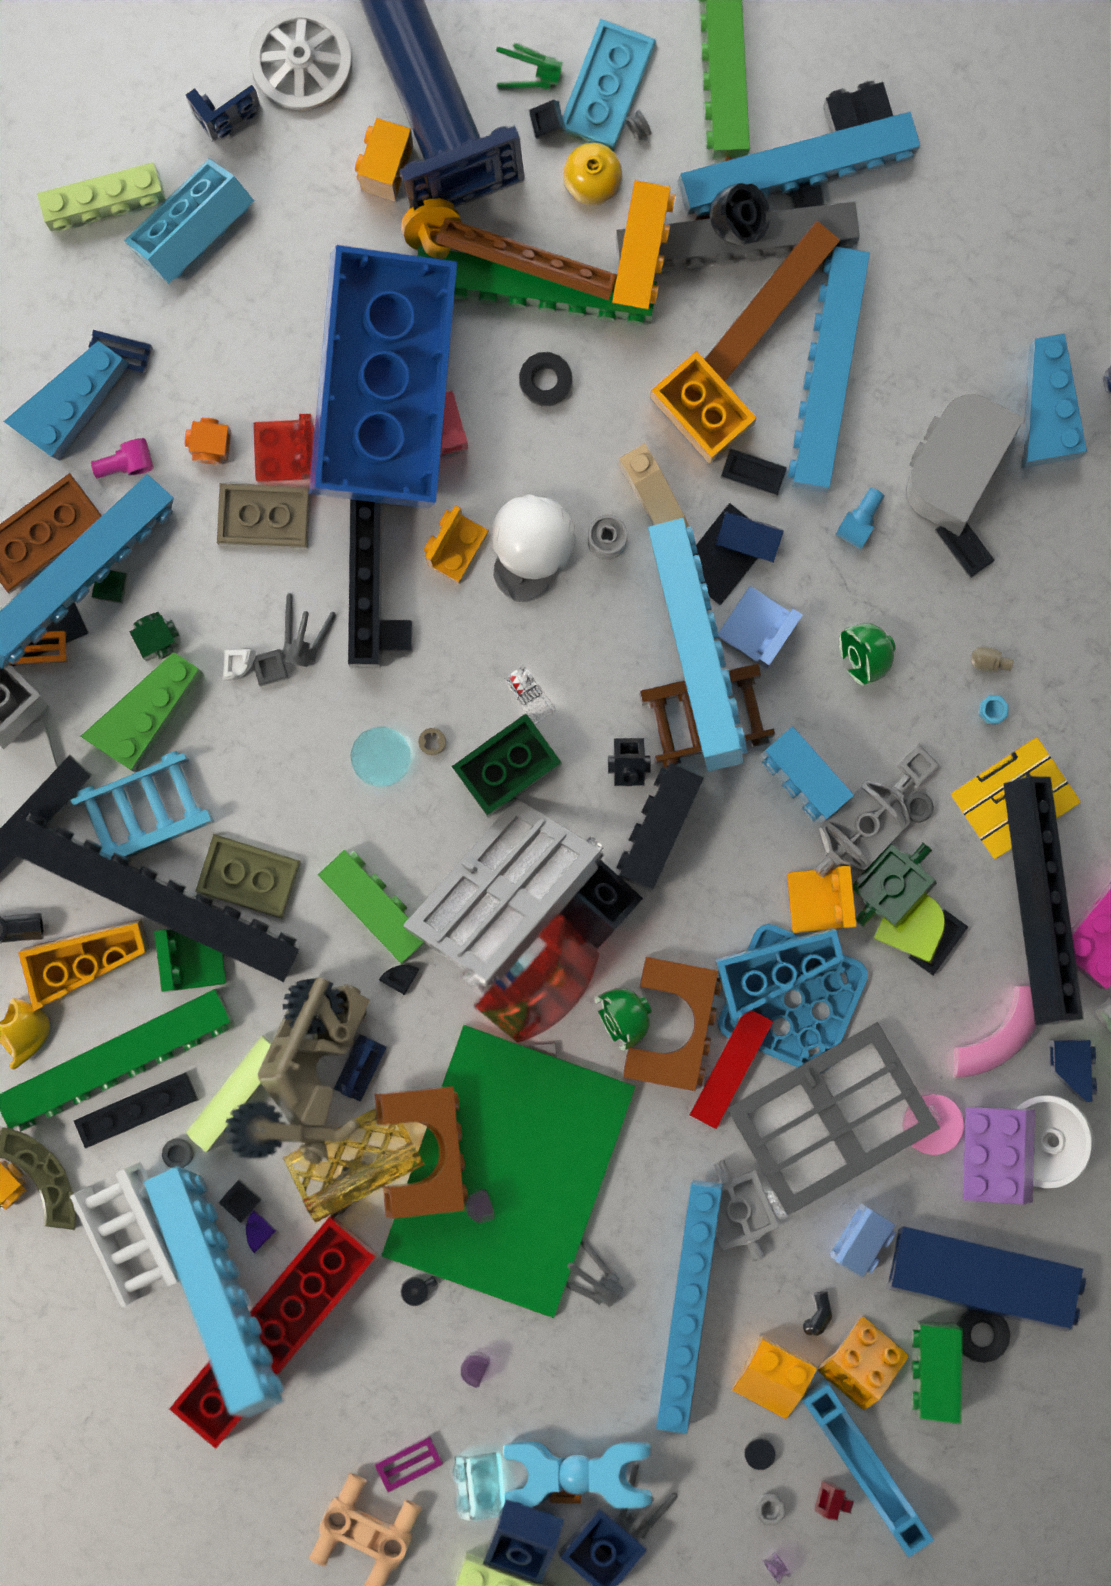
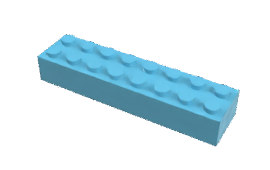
(695, 642)
(214, 1292)

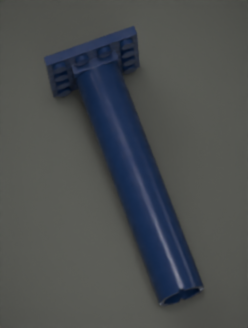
(457, 160)

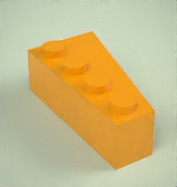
(642, 244)
(70, 962)

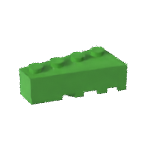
(144, 713)

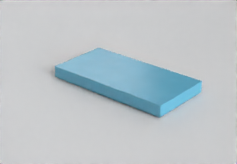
(607, 84)

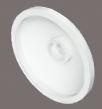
(1066, 1162)

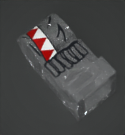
(529, 695)

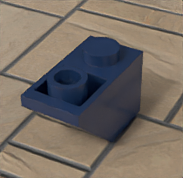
(1072, 1065)

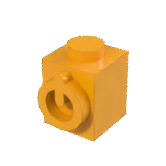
(10, 1184)

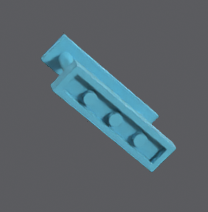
(166, 827)

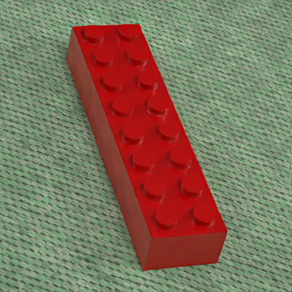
(286, 1318)

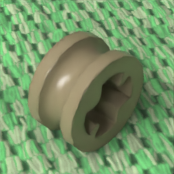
(441, 741)

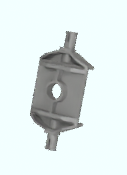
(842, 834)

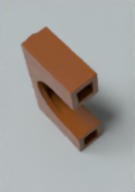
(682, 1066)
(443, 1187)

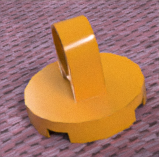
(423, 225)

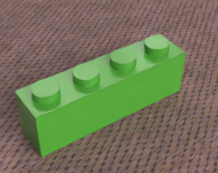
(371, 904)

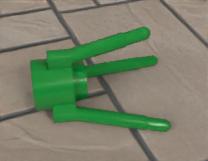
(547, 68)

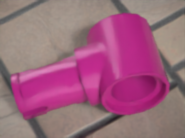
(131, 459)

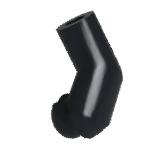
(822, 1316)

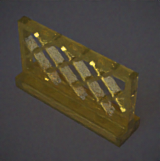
(361, 1178)

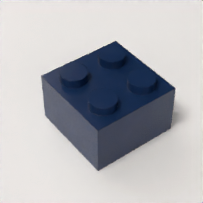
(523, 1541)

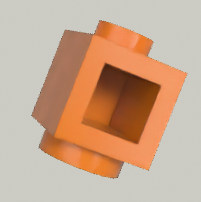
(208, 441)

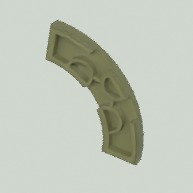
(46, 1174)

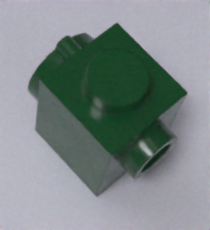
(155, 636)

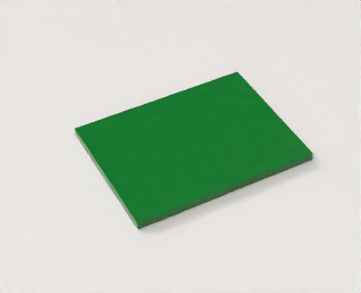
(540, 1146)

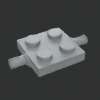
(743, 1211)

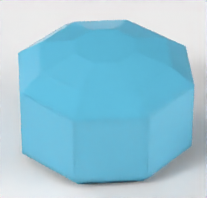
(993, 710)

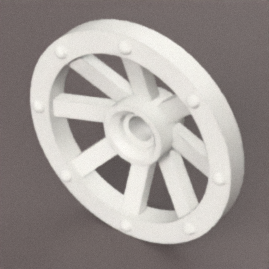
(303, 64)

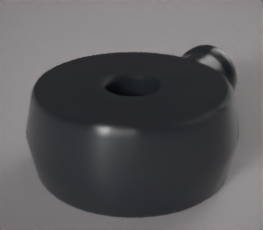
(422, 1287)

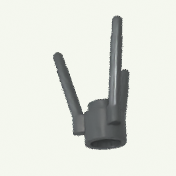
(299, 652)
(605, 1289)
(634, 1523)

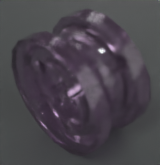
(777, 1567)

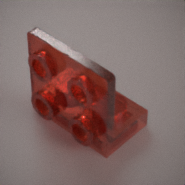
(284, 449)

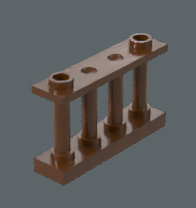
(657, 697)

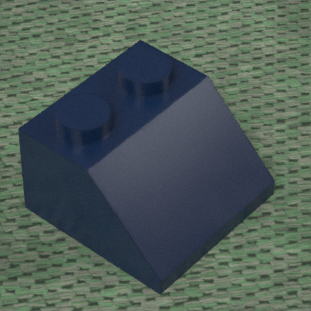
(601, 1551)

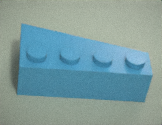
(68, 401)
(1051, 409)
(769, 970)

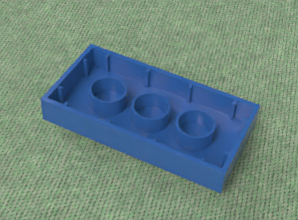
(383, 377)

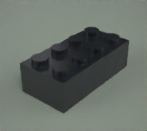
(660, 827)

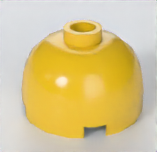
(592, 185)

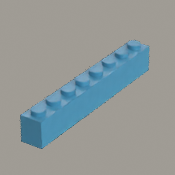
(804, 161)
(829, 370)
(80, 566)
(689, 1306)

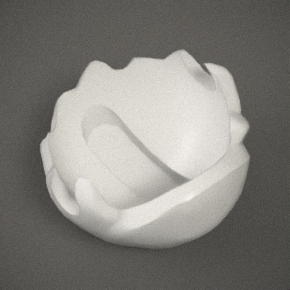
(533, 536)

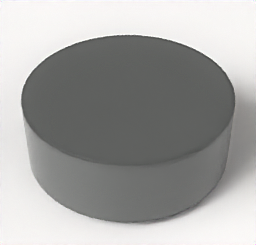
(919, 807)
(177, 1153)

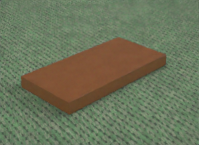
(43, 531)

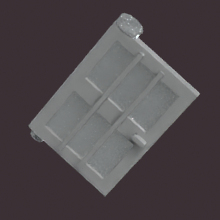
(504, 893)

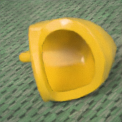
(23, 1031)

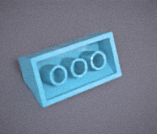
(189, 220)

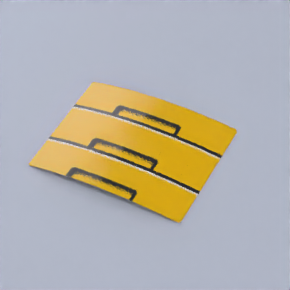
(984, 796)

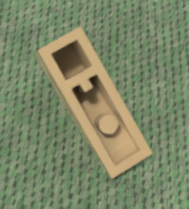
(650, 486)

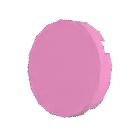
(950, 1127)

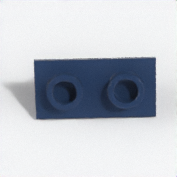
(360, 1068)

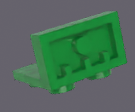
(186, 962)

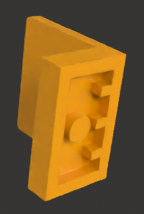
(455, 544)
(821, 902)
(864, 1364)

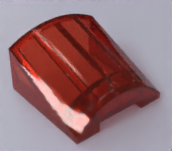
(546, 986)

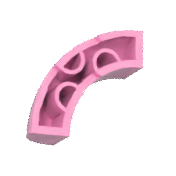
(1003, 1043)

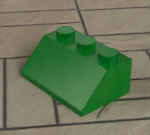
(937, 1371)

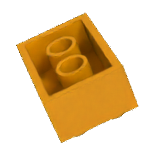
(703, 407)

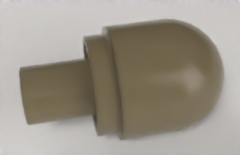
(990, 660)

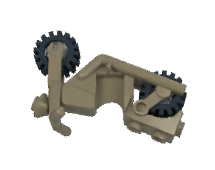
(292, 1076)

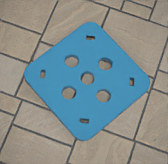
(806, 1030)

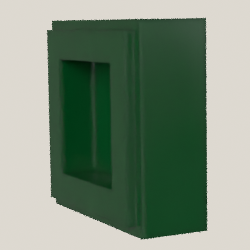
(111, 588)

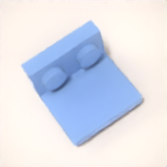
(759, 627)

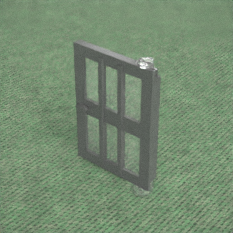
(833, 1119)

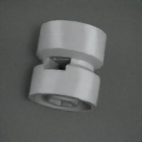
(607, 537)

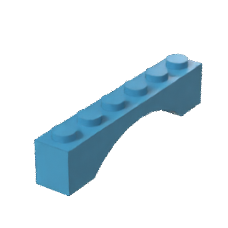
(867, 1468)

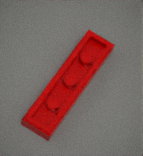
(731, 1068)

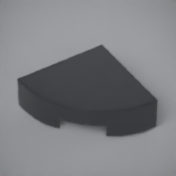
(400, 977)

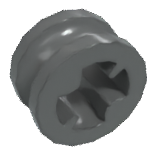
(638, 126)

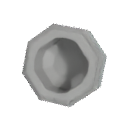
(770, 1509)

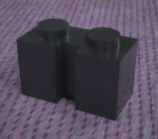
(858, 107)

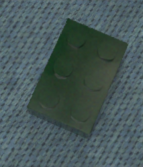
(507, 765)

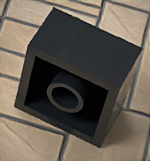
(601, 905)

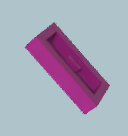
(390, 1486)

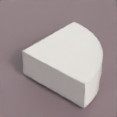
(237, 663)

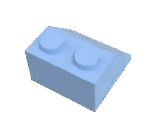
(863, 1240)

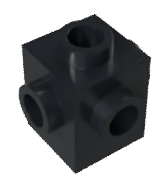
(629, 762)

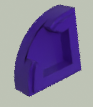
(258, 1231)

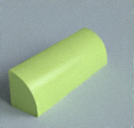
(235, 1091)

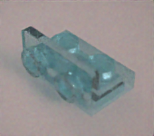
(478, 1486)

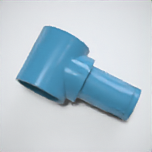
(858, 523)

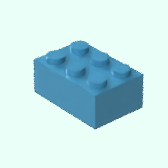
(805, 775)

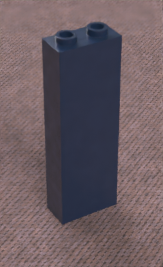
(986, 1279)

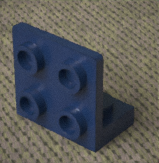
(221, 122)

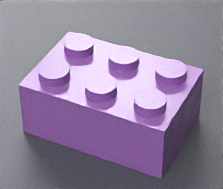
(999, 1155)

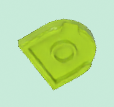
(918, 933)

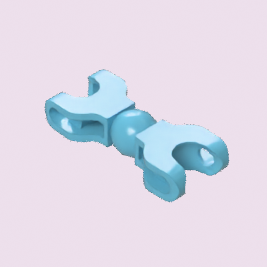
(578, 1474)

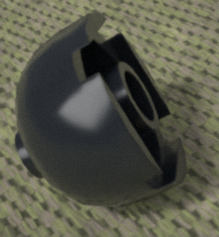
(740, 214)

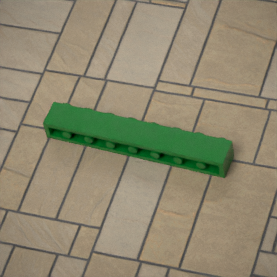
(501, 283)
(113, 1059)

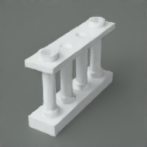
(101, 1235)

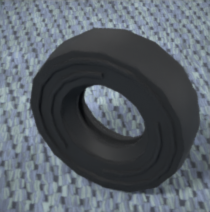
(537, 362)
(997, 1346)

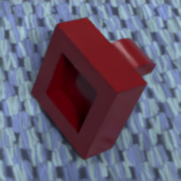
(832, 1501)

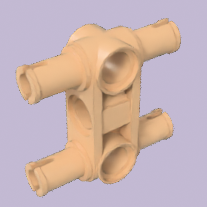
(365, 1532)

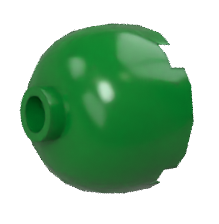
(868, 651)
(624, 1016)

